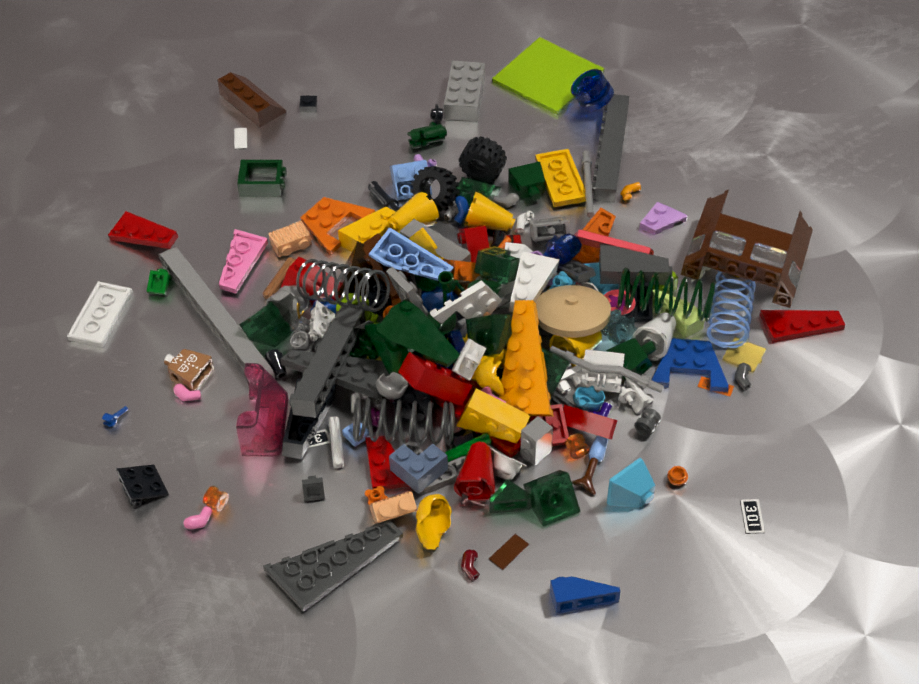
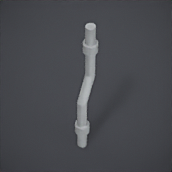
(643, 380)

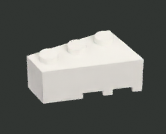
(532, 277)

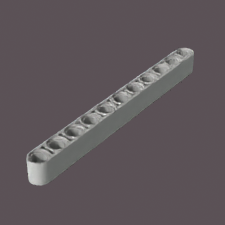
(211, 309)

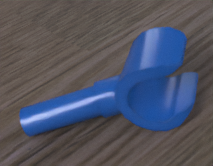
(110, 420)

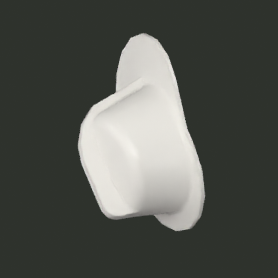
(505, 466)

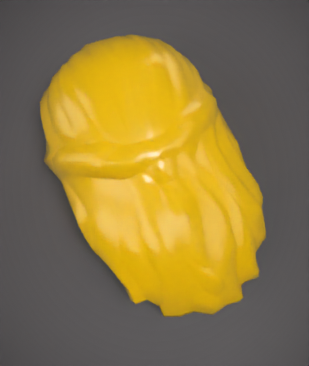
(432, 520)

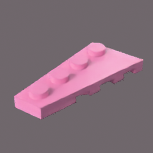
(243, 255)

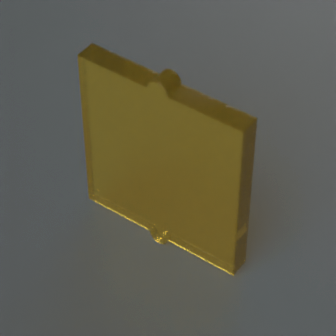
(748, 354)

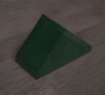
(509, 498)

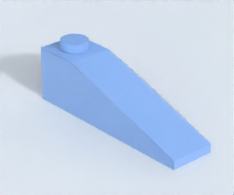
(405, 255)

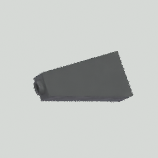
(614, 259)

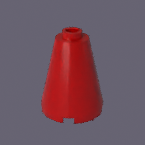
(476, 474)

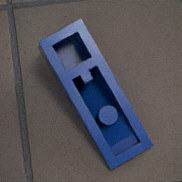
(577, 593)

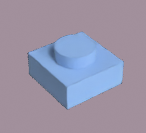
(348, 434)

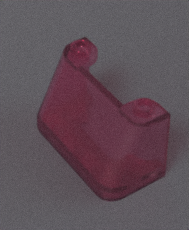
(263, 430)

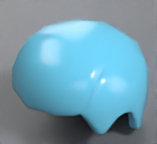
(588, 398)

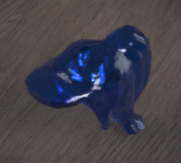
(563, 247)

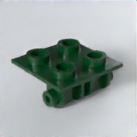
(364, 346)

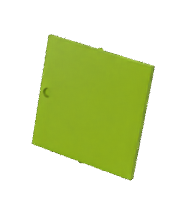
(544, 74)

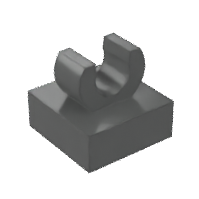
(313, 488)

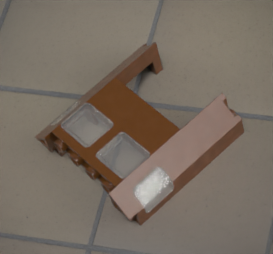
(748, 250)

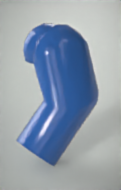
(463, 209)

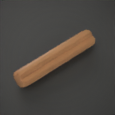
(278, 279)

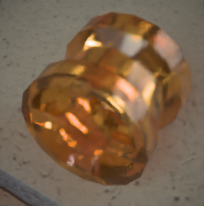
(577, 446)
(215, 498)

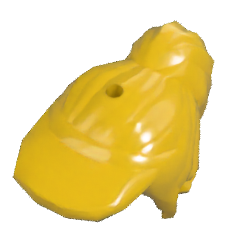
(486, 373)

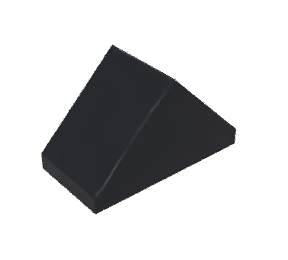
(648, 313)

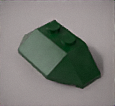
(391, 355)

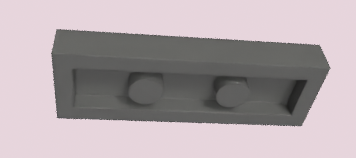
(577, 271)

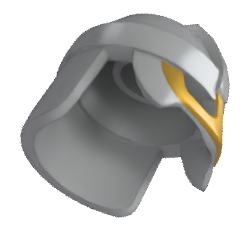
(289, 300)

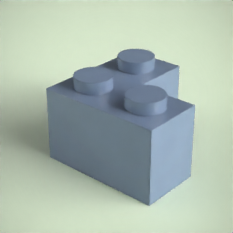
(420, 469)

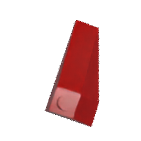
(291, 275)

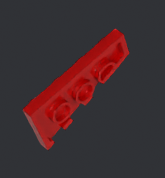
(142, 231)
(795, 324)

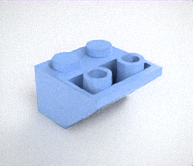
(403, 175)

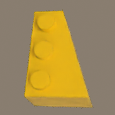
(493, 416)

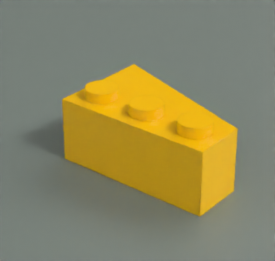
(365, 228)

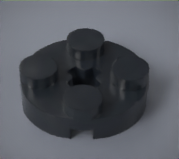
(422, 403)

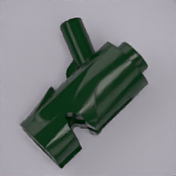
(427, 135)

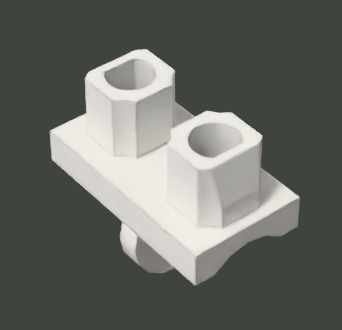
(469, 359)
(573, 374)
(634, 395)

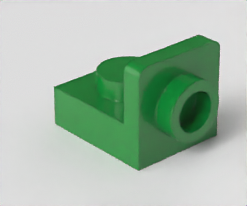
(158, 282)

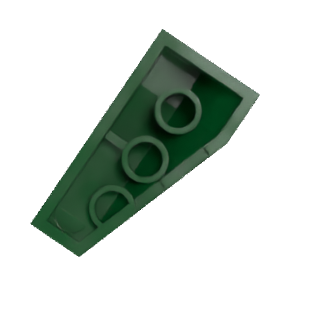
(412, 328)

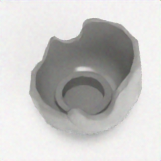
(391, 386)

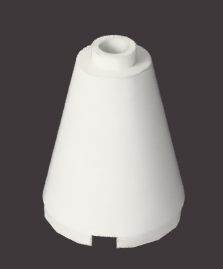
(660, 332)

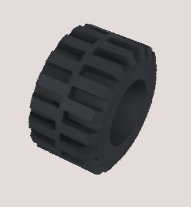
(482, 159)
(447, 183)

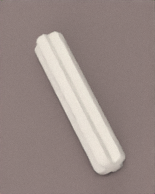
(336, 442)

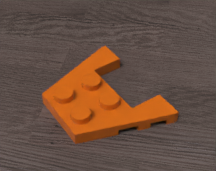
(327, 217)

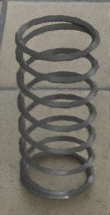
(323, 288)
(447, 408)

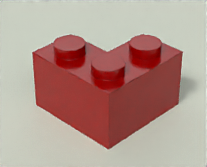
(473, 239)

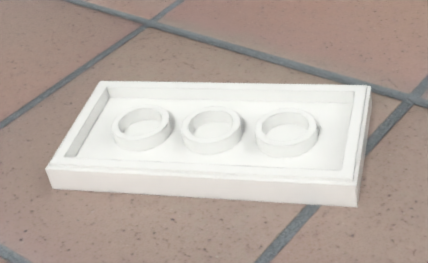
(100, 314)

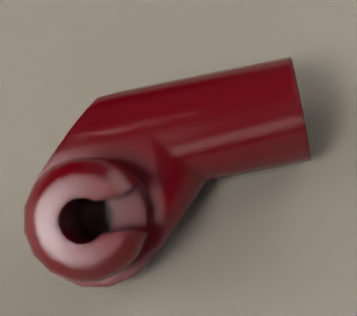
(468, 559)

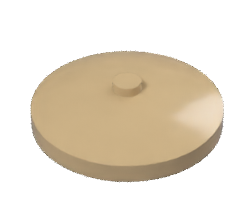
(573, 311)

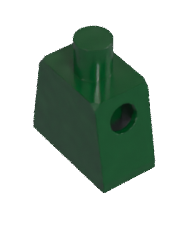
(527, 180)
(635, 356)

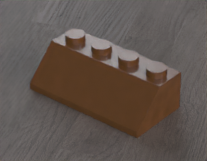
(249, 99)

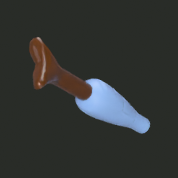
(595, 455)

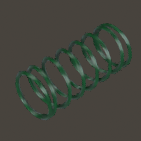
(684, 283)

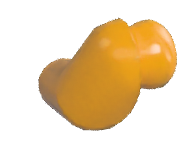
(628, 189)

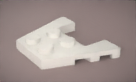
(471, 304)

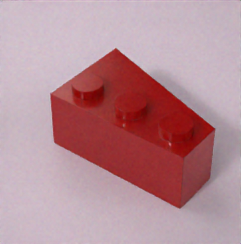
(434, 379)

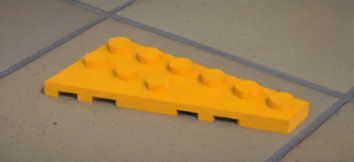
(524, 366)

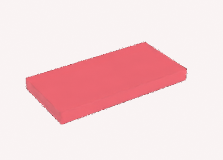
(594, 240)

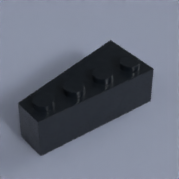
(302, 429)

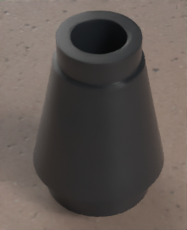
(273, 358)

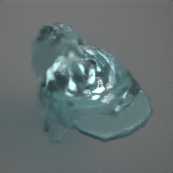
(619, 326)

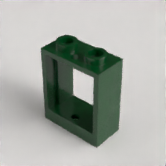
(261, 188)

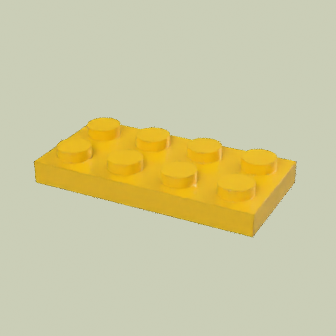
(561, 178)

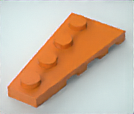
(600, 224)

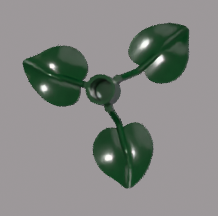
(447, 285)

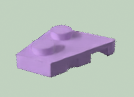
(661, 218)

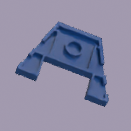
(691, 358)

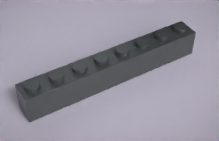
(610, 149)
(327, 362)

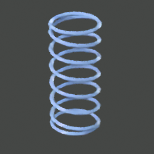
(746, 328)

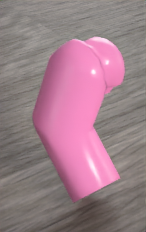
(186, 395)
(198, 521)

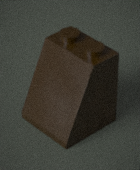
(356, 259)

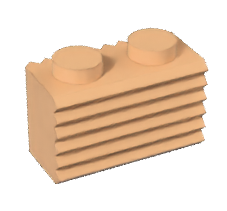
(290, 239)
(393, 507)

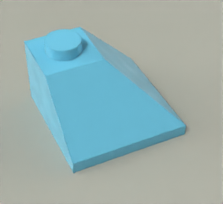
(631, 486)

